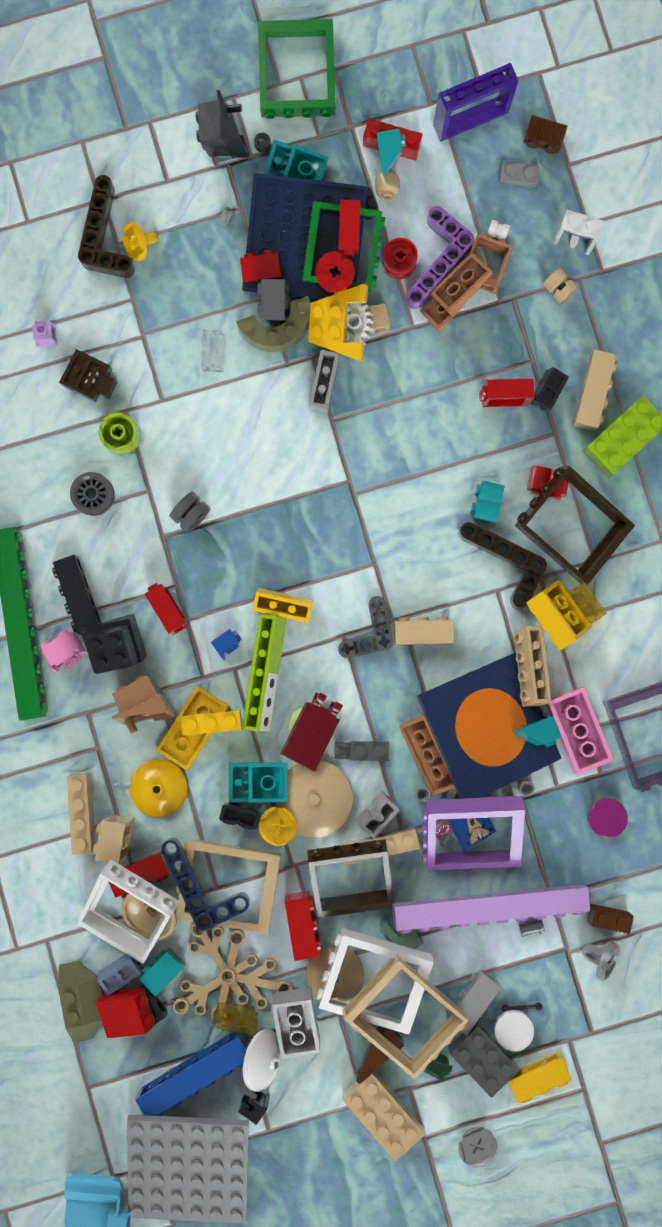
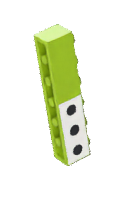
(264, 673)

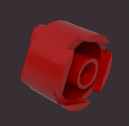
(329, 262)

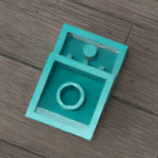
(295, 162)
(258, 782)

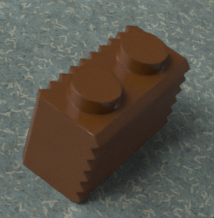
(545, 134)
(610, 918)

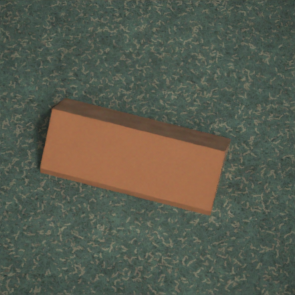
(427, 755)

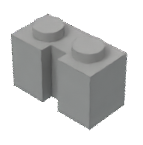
(379, 816)

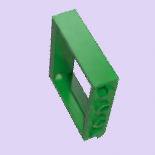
(312, 239)

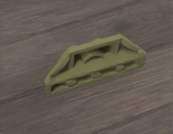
(78, 994)

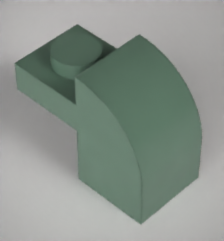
(409, 940)

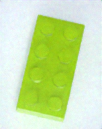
(625, 437)

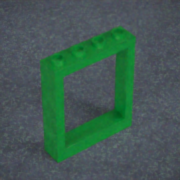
(296, 28)

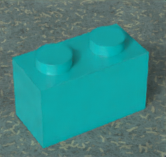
(162, 972)

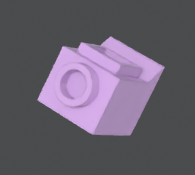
(43, 333)

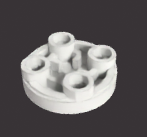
(514, 1030)

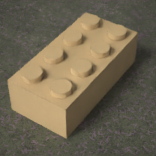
(384, 1115)

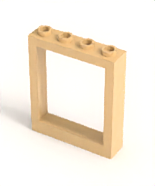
(269, 884)
(432, 1047)

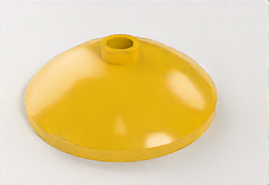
(172, 788)

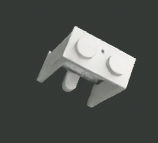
(579, 226)

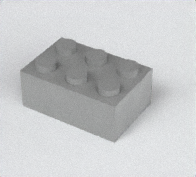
(296, 1022)

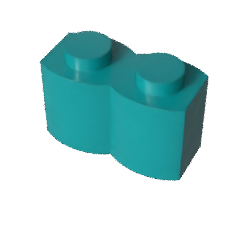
(488, 502)

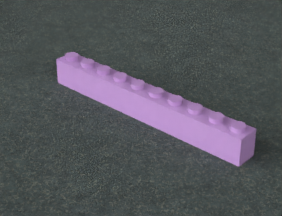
(490, 907)

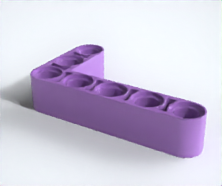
(443, 260)

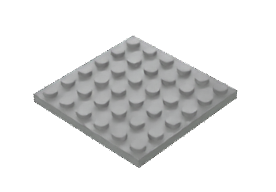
(187, 1168)

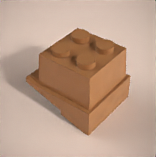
(141, 702)

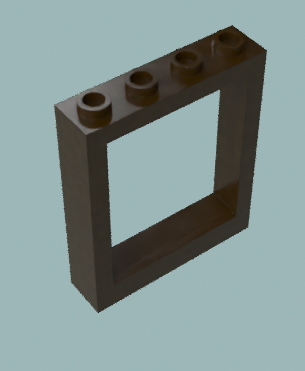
(605, 547)

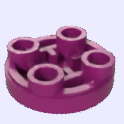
(607, 818)

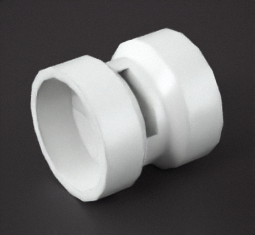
(498, 230)

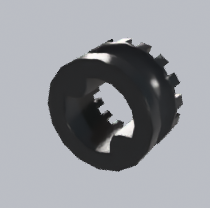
(259, 136)

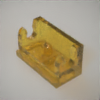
(587, 603)
(235, 1018)

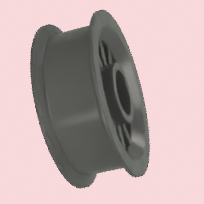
(82, 480)

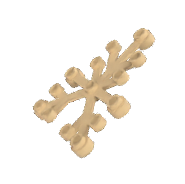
(251, 980)

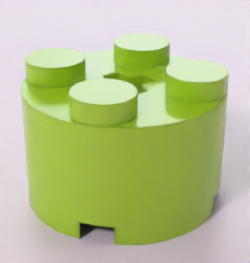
(109, 430)

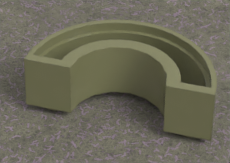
(280, 337)

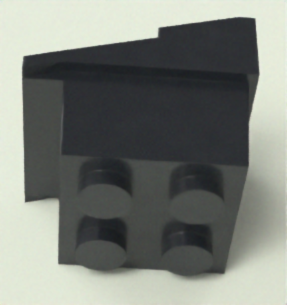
(218, 129)
(114, 644)

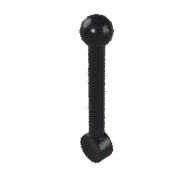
(538, 1006)

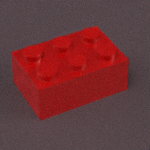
(302, 925)

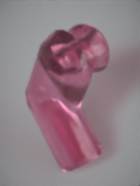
(444, 828)

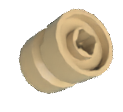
(555, 281)

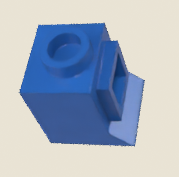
(226, 643)

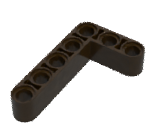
(98, 231)
(508, 557)

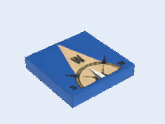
(471, 830)

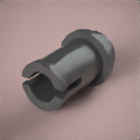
(532, 928)

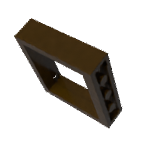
(354, 902)

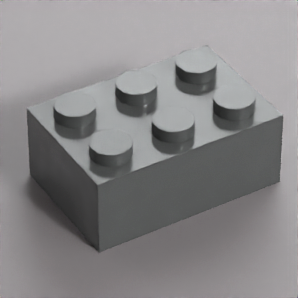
(274, 299)
(483, 1059)

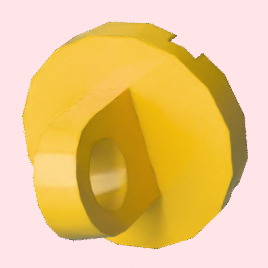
(136, 242)
(277, 826)

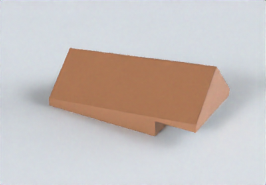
(455, 291)

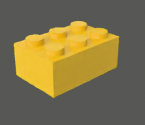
(559, 615)

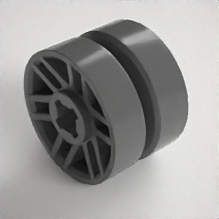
(189, 512)

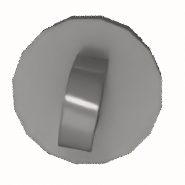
(602, 958)
(477, 1147)

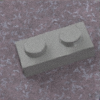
(519, 174)

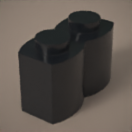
(245, 817)

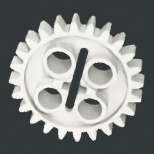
(356, 311)

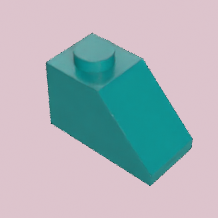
(390, 148)
(540, 732)

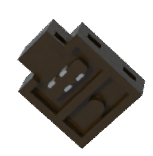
(88, 377)

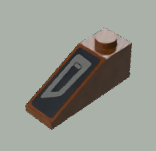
(374, 1057)

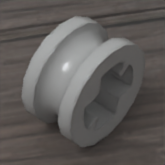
(227, 216)

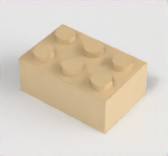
(114, 838)

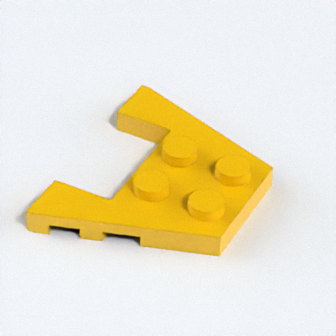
(329, 322)

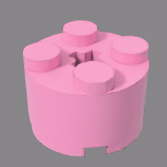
(63, 651)

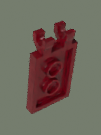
(312, 732)

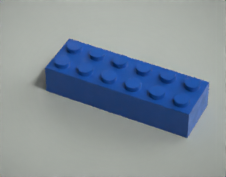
(193, 1074)

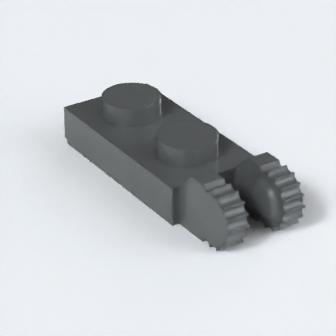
(364, 750)

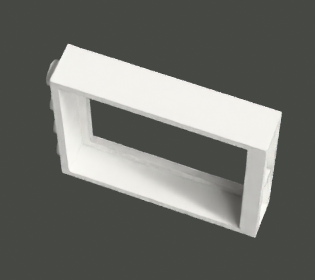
(116, 932)
(386, 948)

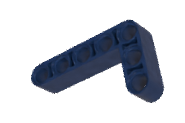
(196, 891)

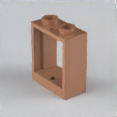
(500, 247)

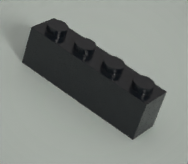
(76, 593)

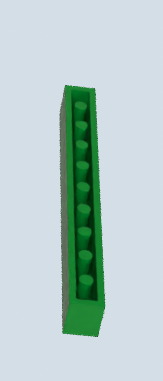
(19, 627)

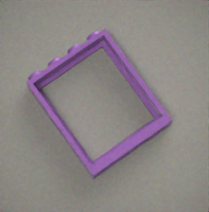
(473, 808)

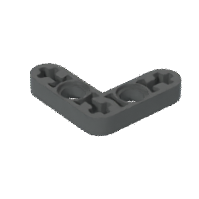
(374, 639)

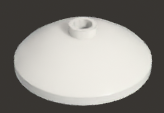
(261, 1060)

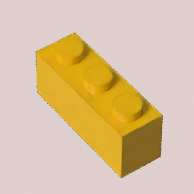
(283, 605)
(211, 722)
(539, 1078)

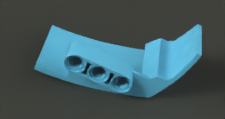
(95, 1201)

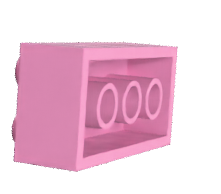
(580, 731)

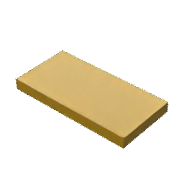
(186, 748)

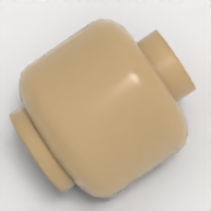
(387, 186)

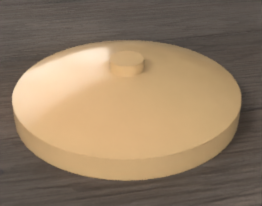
(318, 799)

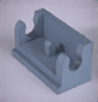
(118, 974)

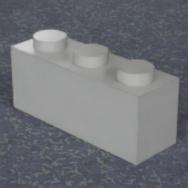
(324, 381)
(476, 998)

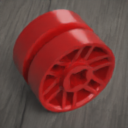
(397, 249)

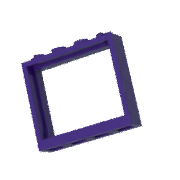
(470, 92)

